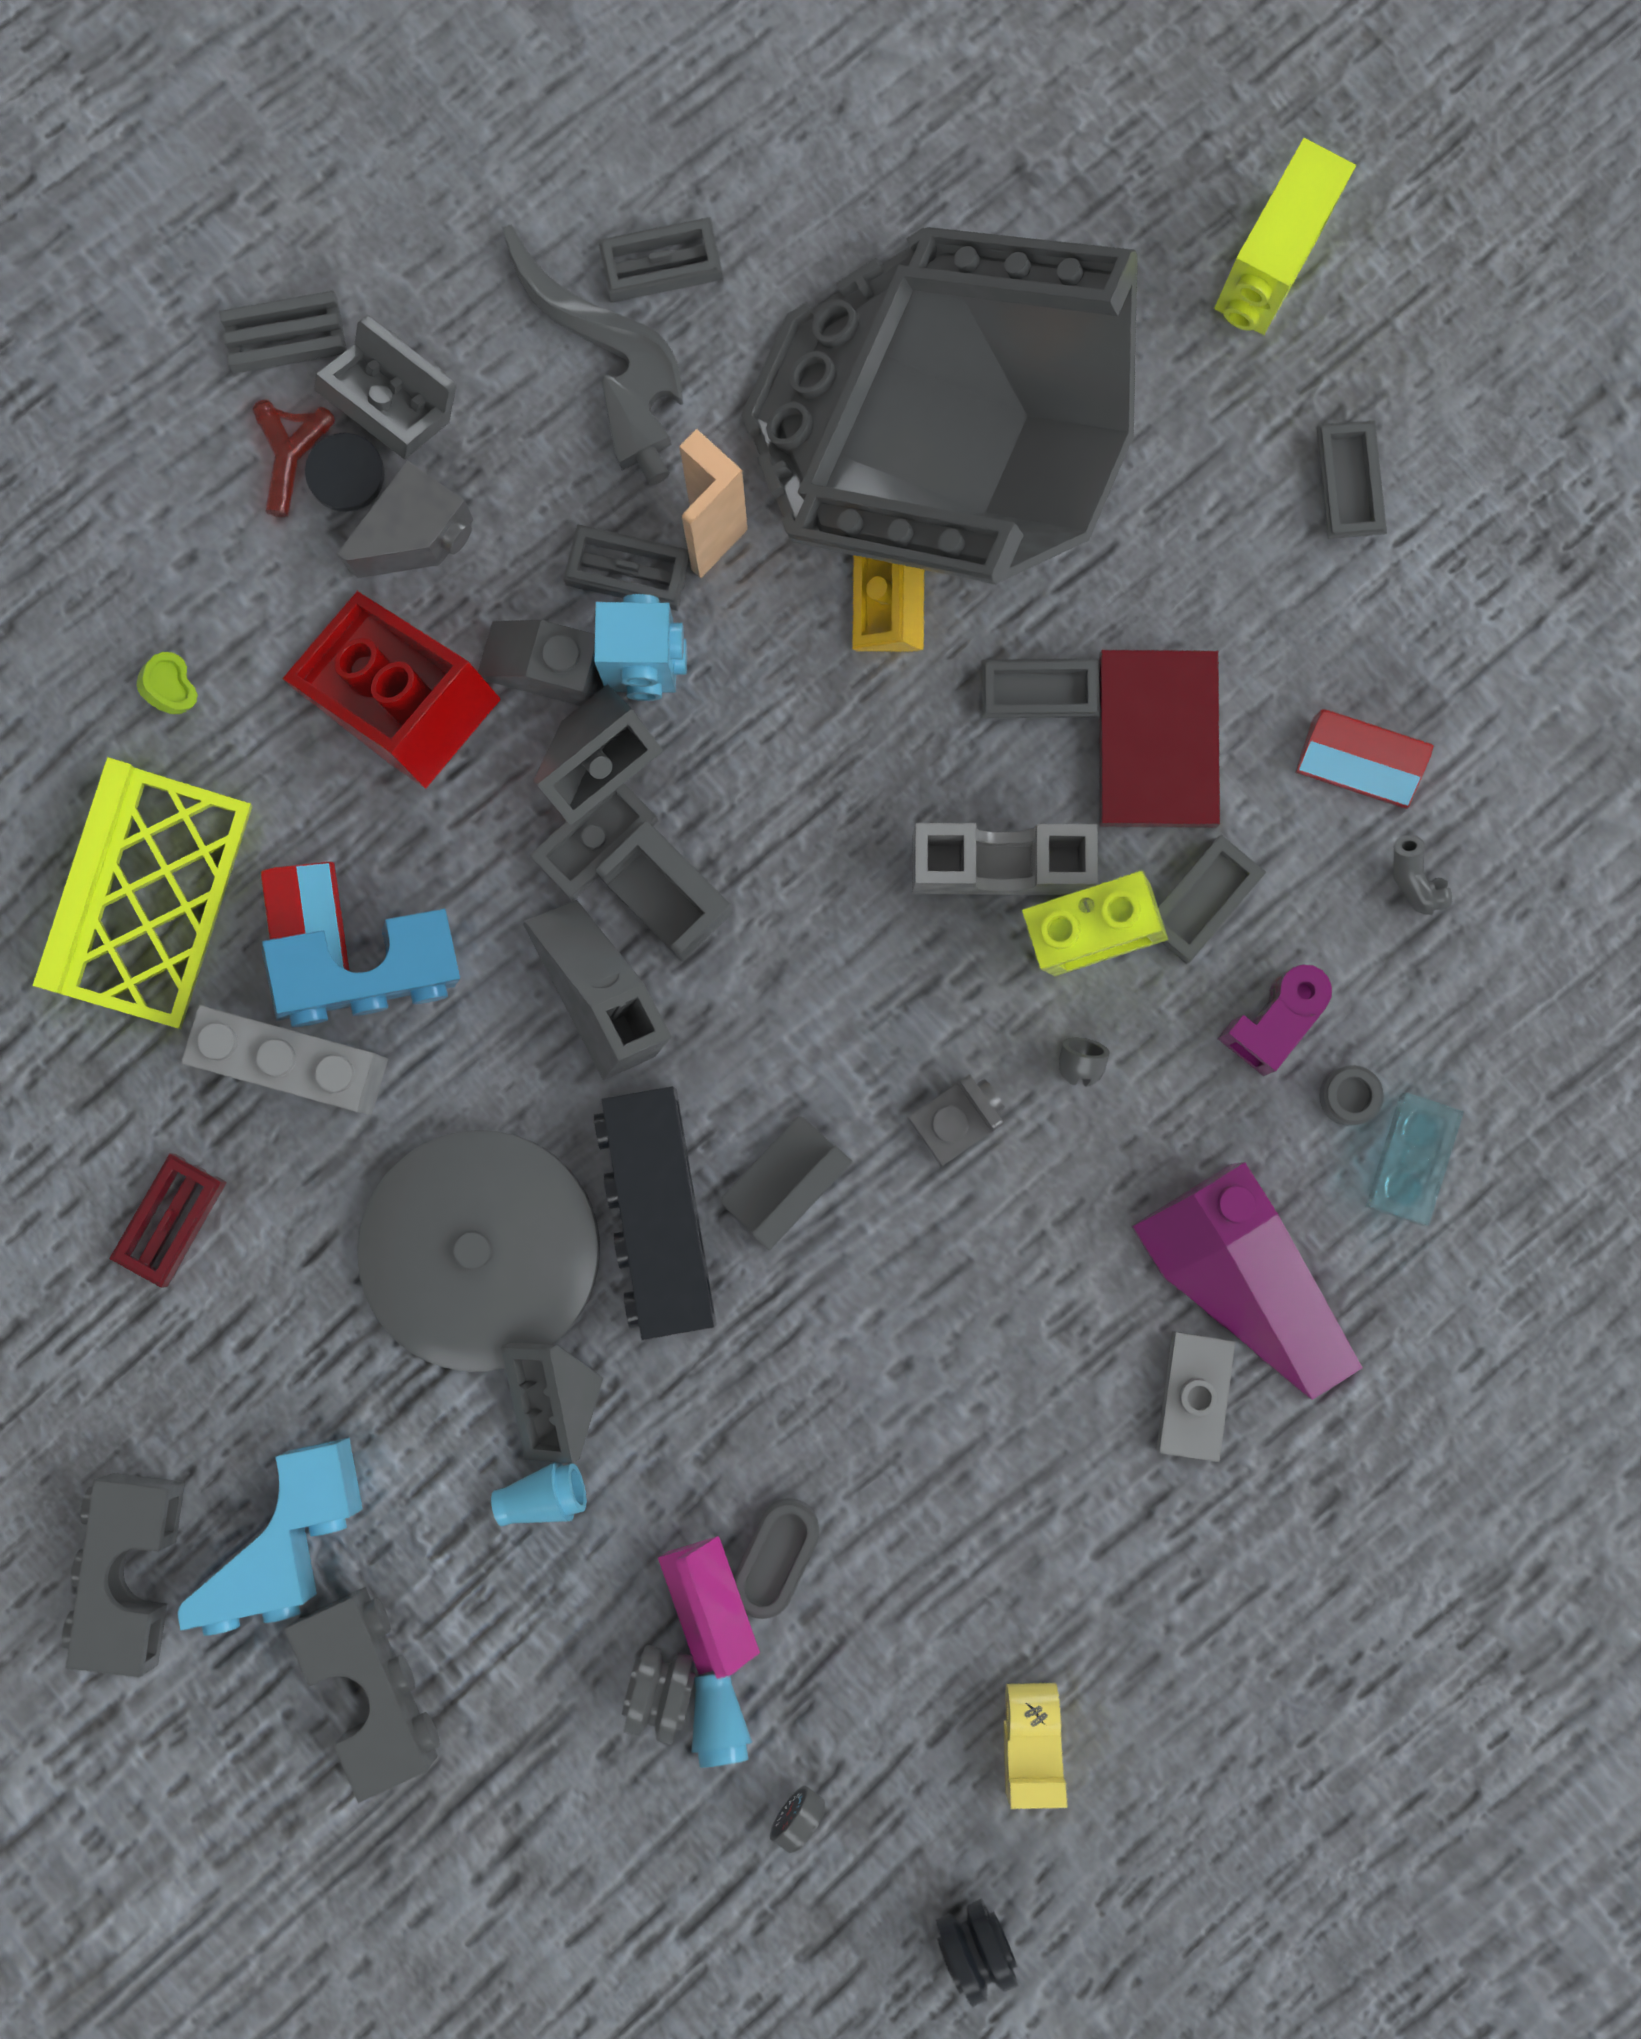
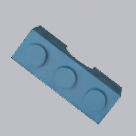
(309, 982)

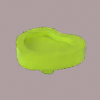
(165, 684)

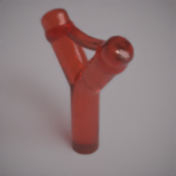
(288, 449)

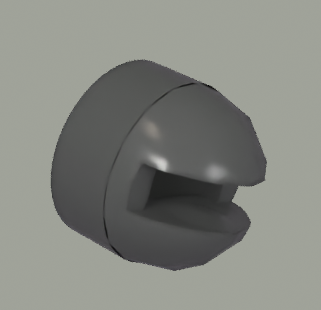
(1083, 1060)

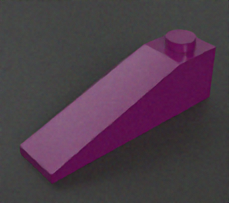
(1243, 1269)

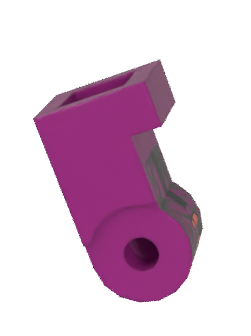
(1292, 1009)

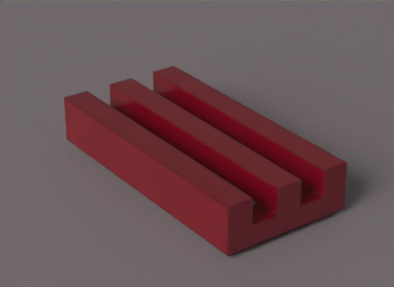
(194, 1176)

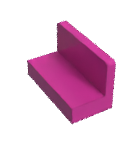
(709, 1607)

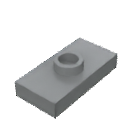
(1195, 1396)

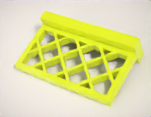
(92, 878)

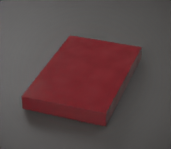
(1159, 738)

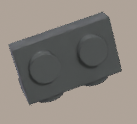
(388, 389)

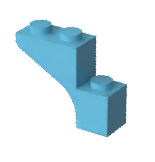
(276, 1569)

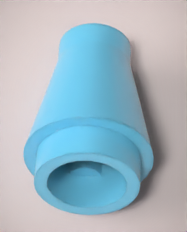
(543, 1496)
(718, 1723)

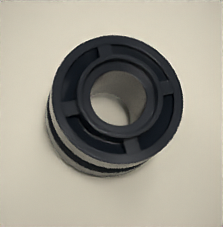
(976, 1952)

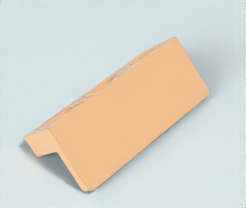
(715, 501)

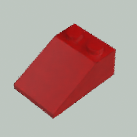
(393, 688)

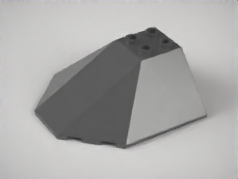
(954, 403)

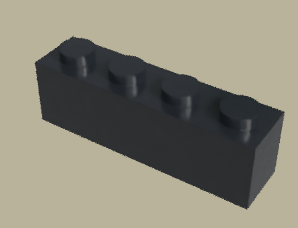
(657, 1213)

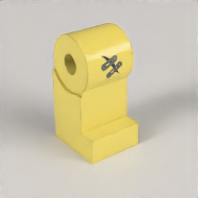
(1033, 1747)

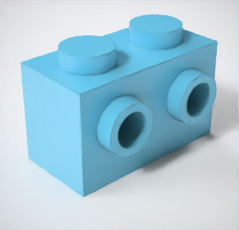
(639, 647)

